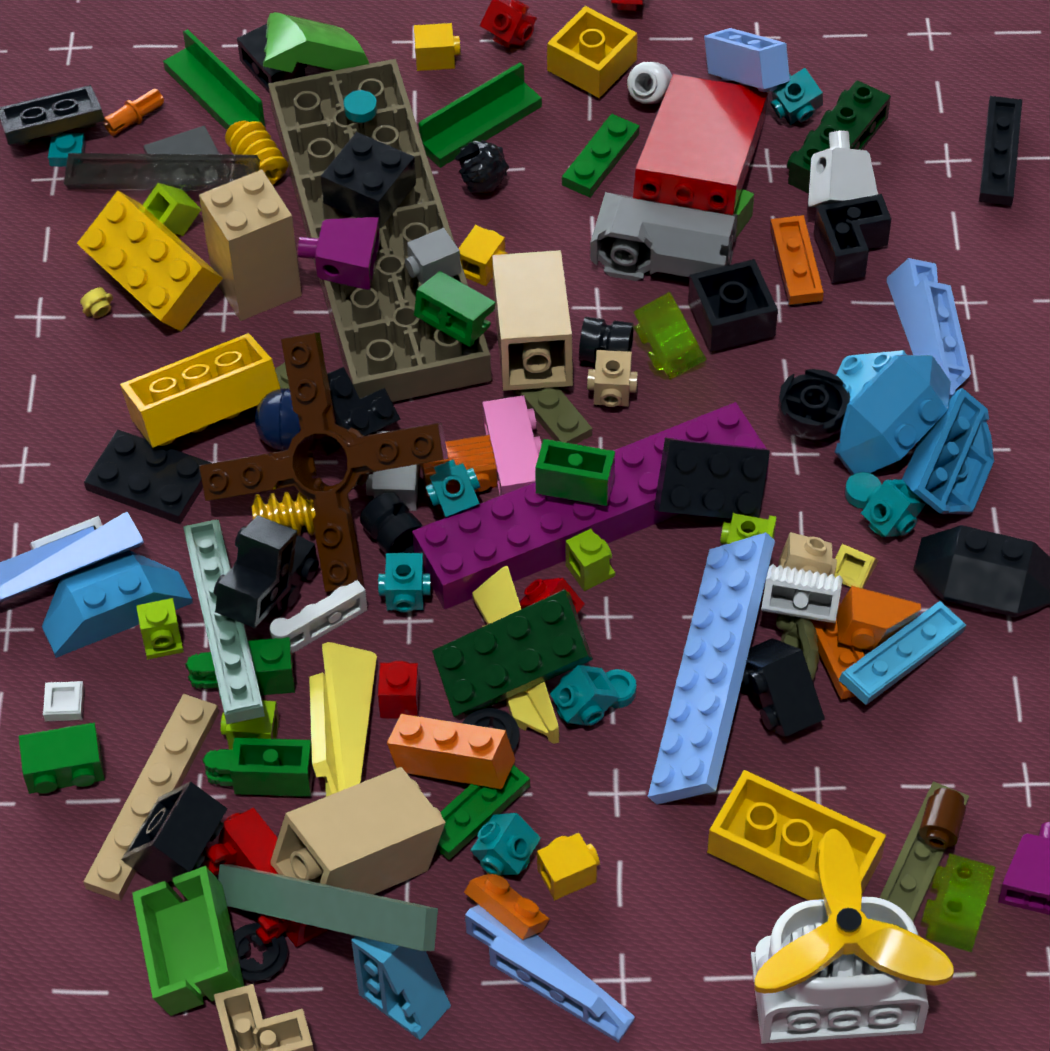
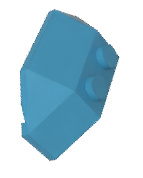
(893, 413)
(953, 457)
(105, 597)

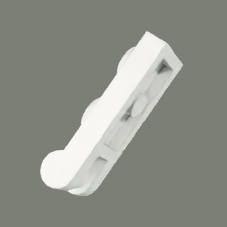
(321, 617)

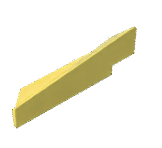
(532, 707)
(341, 714)

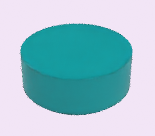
(360, 106)
(859, 487)
(625, 686)

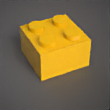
(592, 51)

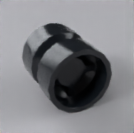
(600, 336)
(390, 523)

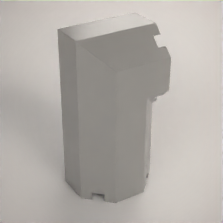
(659, 237)

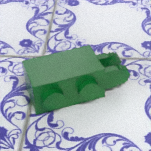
(271, 663)
(263, 767)

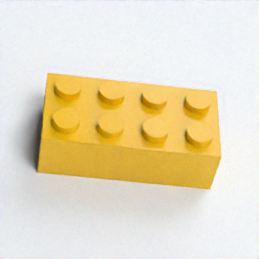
(149, 261)
(200, 390)
(781, 835)

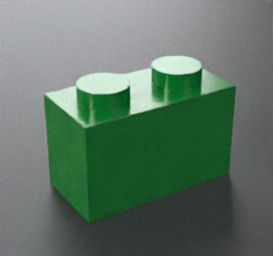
(575, 472)
(61, 758)

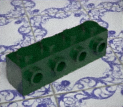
(858, 111)

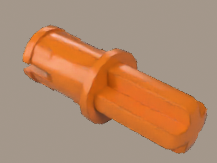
(133, 112)

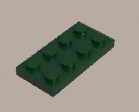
(512, 654)

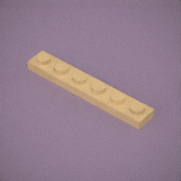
(161, 774)

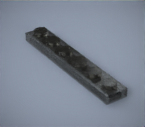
(147, 170)

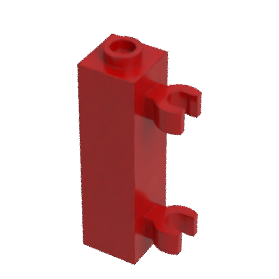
(250, 844)

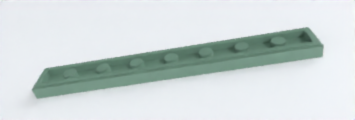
(225, 636)
(330, 907)

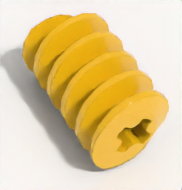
(253, 139)
(288, 512)

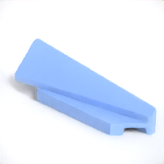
(930, 317)
(66, 556)
(548, 974)

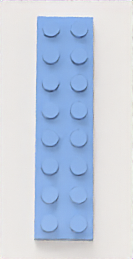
(711, 670)

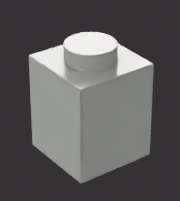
(432, 254)

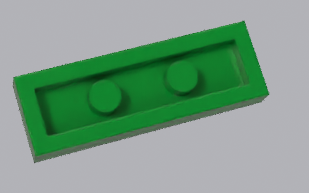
(600, 155)
(475, 808)

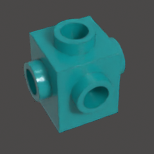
(797, 98)
(457, 502)
(892, 508)
(404, 582)
(584, 695)
(505, 844)

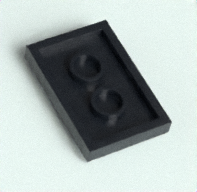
(50, 115)
(147, 477)
(711, 479)

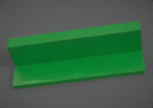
(213, 84)
(478, 115)

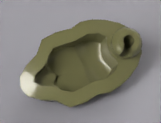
(803, 635)

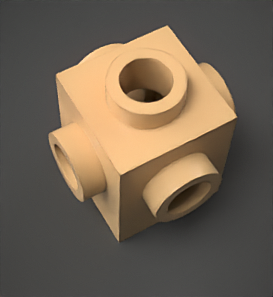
(612, 378)
(808, 554)

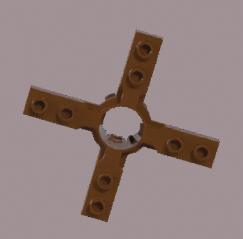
(297, 467)

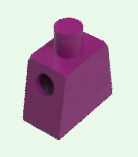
(344, 250)
(1028, 875)

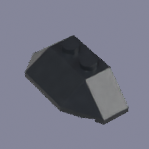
(985, 570)

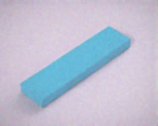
(902, 652)

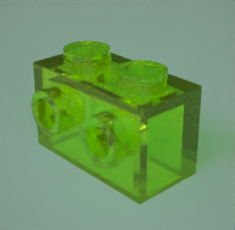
(669, 336)
(959, 902)

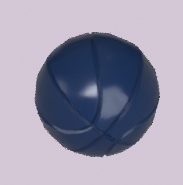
(276, 419)

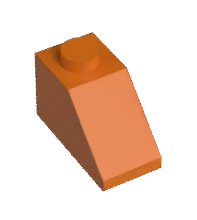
(872, 617)

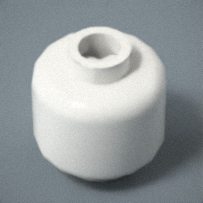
(640, 83)

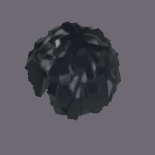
(482, 166)

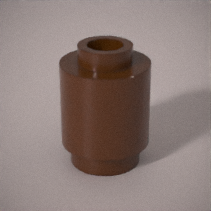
(942, 818)

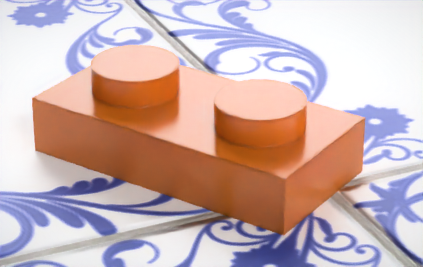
(506, 905)

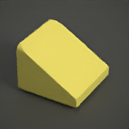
(854, 566)

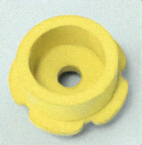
(96, 303)

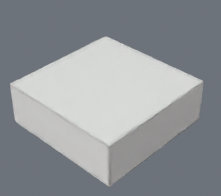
(63, 701)

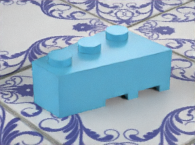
(399, 984)

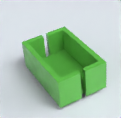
(189, 942)

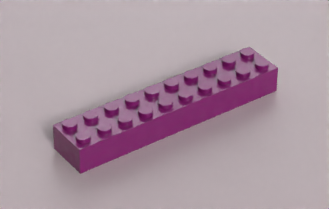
(532, 529)

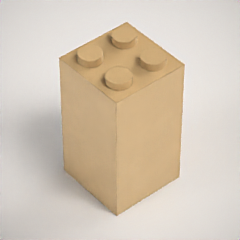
(251, 244)
(532, 320)
(361, 836)

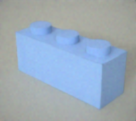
(747, 59)

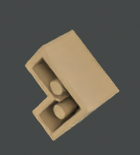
(248, 1031)

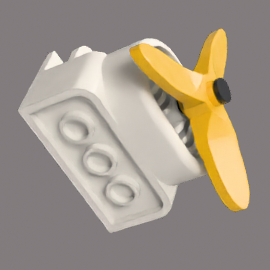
(844, 962)

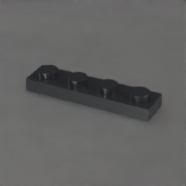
(1000, 150)

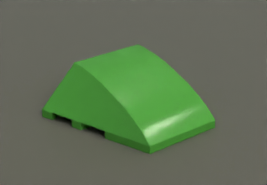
(311, 43)

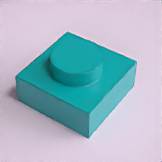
(65, 144)

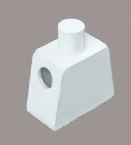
(840, 172)

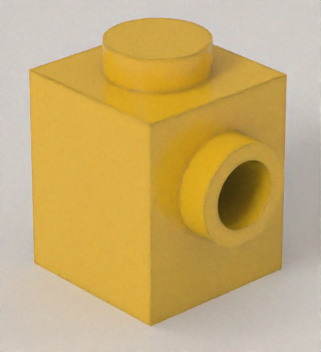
(435, 46)
(477, 254)
(567, 865)

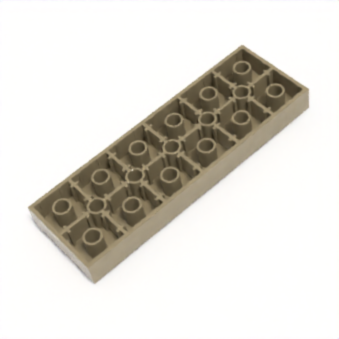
(375, 327)

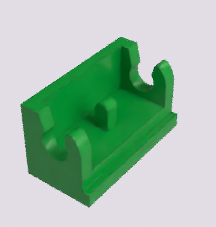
(453, 308)

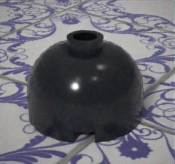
(813, 404)

